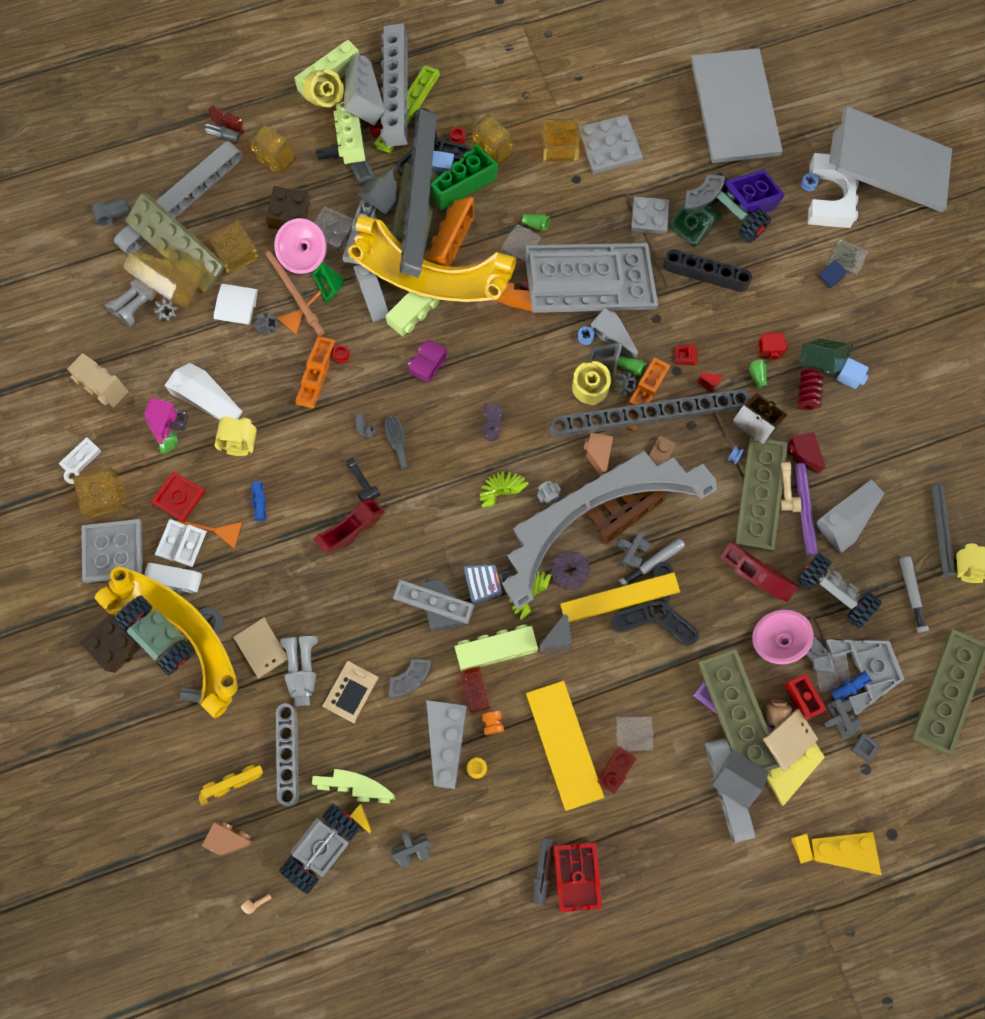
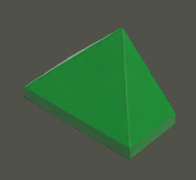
(325, 275)

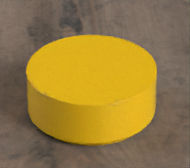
(476, 768)

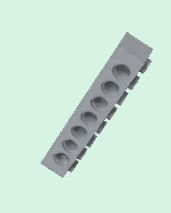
(395, 85)

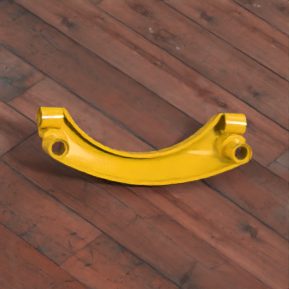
(381, 254)
(187, 621)

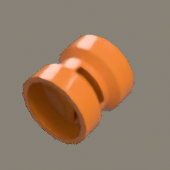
(492, 725)

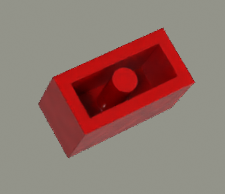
(804, 696)

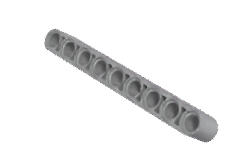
(186, 190)

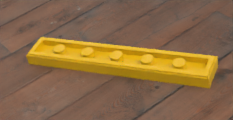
(621, 597)

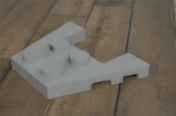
(878, 661)

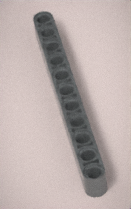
(418, 194)
(641, 417)

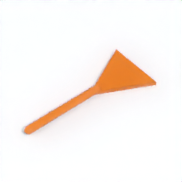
(294, 318)
(228, 533)

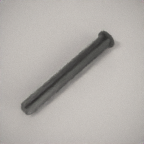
(943, 531)

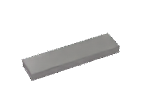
(433, 601)

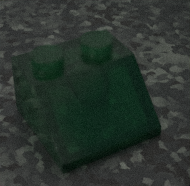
(694, 224)
(825, 355)

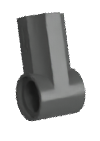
(106, 212)

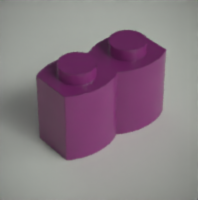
(427, 361)

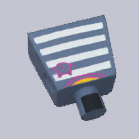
(484, 582)

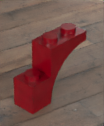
(345, 532)

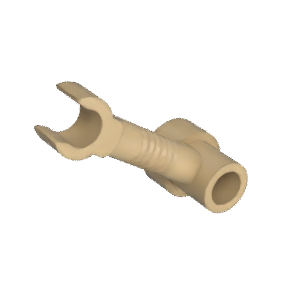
(789, 503)

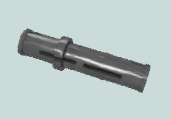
(539, 897)

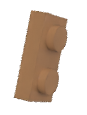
(662, 450)

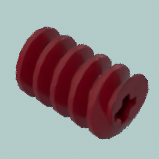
(810, 390)

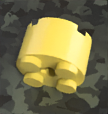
(314, 88)
(582, 383)
(235, 436)
(971, 563)

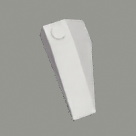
(202, 392)

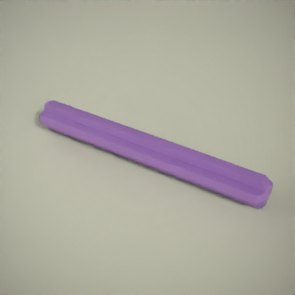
(806, 510)

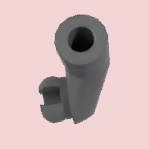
(362, 428)

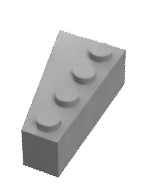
(362, 91)
(446, 736)

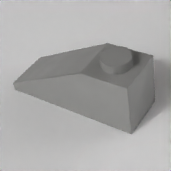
(372, 293)
(611, 330)

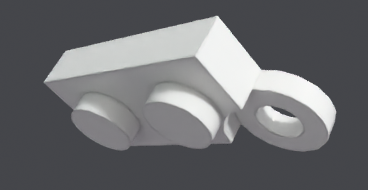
(79, 459)

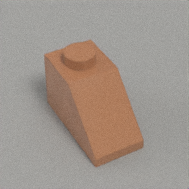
(598, 451)

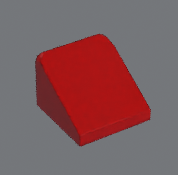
(686, 355)
(709, 381)

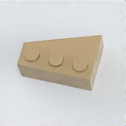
(97, 380)

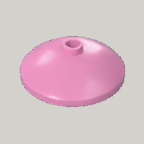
(290, 244)
(779, 628)

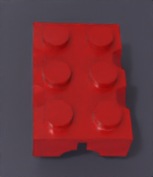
(577, 877)

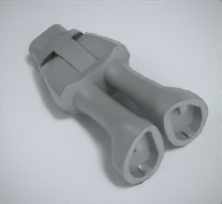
(125, 313)
(302, 682)

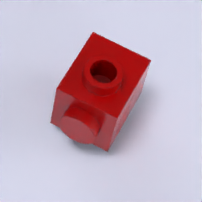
(772, 345)

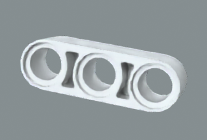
(174, 577)

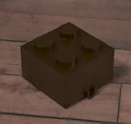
(286, 205)
(759, 418)
(110, 645)

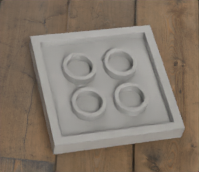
(610, 144)
(109, 547)

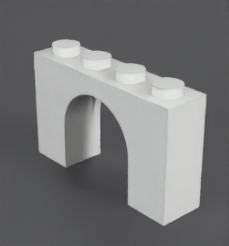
(833, 213)

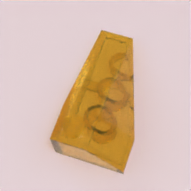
(170, 278)

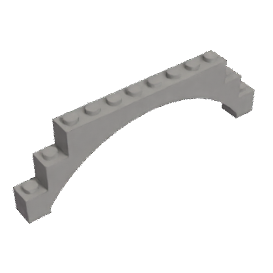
(631, 477)

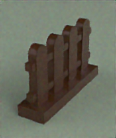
(618, 513)

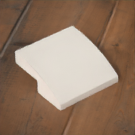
(235, 304)
(180, 543)

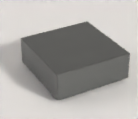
(865, 747)

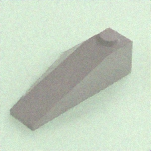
(848, 518)

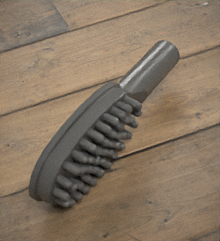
(396, 438)

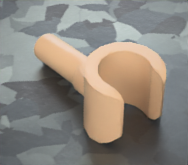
(248, 907)

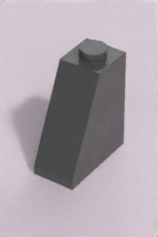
(436, 621)

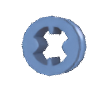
(804, 183)
(587, 341)
(735, 454)

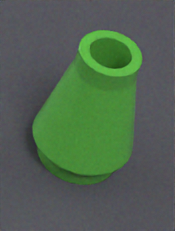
(537, 221)
(633, 366)
(759, 373)

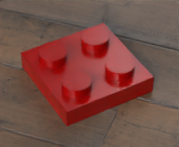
(178, 496)

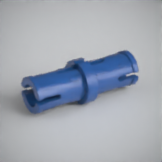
(258, 501)
(851, 686)

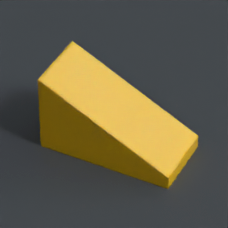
(360, 817)
(802, 848)

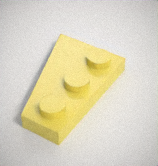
(787, 782)

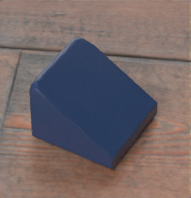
(833, 273)

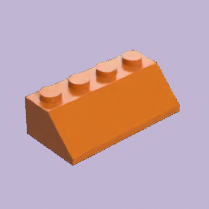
(451, 232)

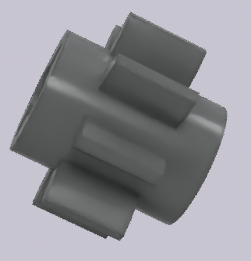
(266, 323)
(624, 383)

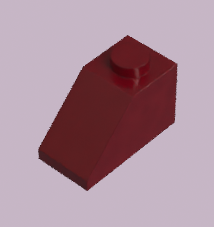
(807, 451)

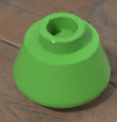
(168, 444)

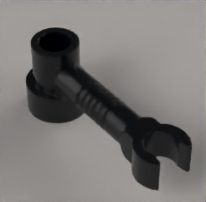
(368, 492)

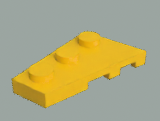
(249, 774)
(848, 851)

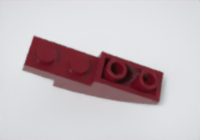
(759, 573)

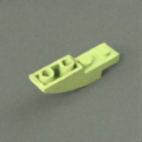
(363, 787)

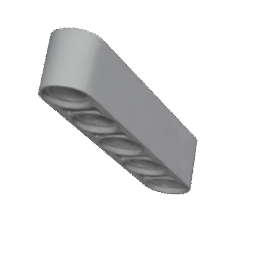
(292, 763)
(736, 815)

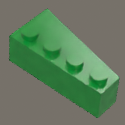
(464, 177)

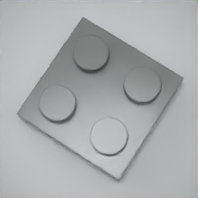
(650, 215)

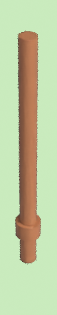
(311, 318)

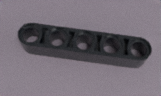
(715, 267)

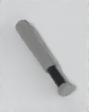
(667, 552)
(913, 592)

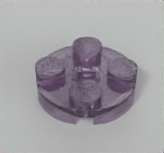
(576, 561)

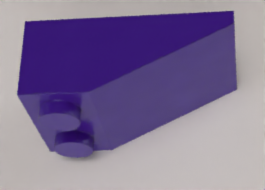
(756, 191)

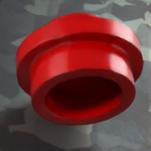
(457, 135)
(341, 354)

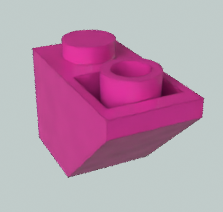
(159, 418)

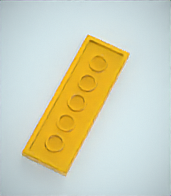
(564, 745)

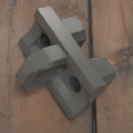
(637, 543)
(840, 718)
(402, 851)

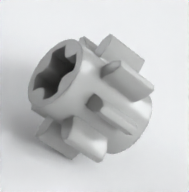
(166, 314)
(548, 492)

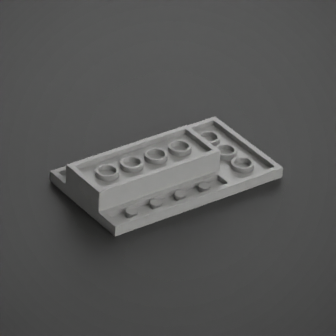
(736, 105)
(892, 159)
(590, 277)

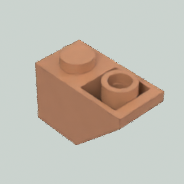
(226, 841)

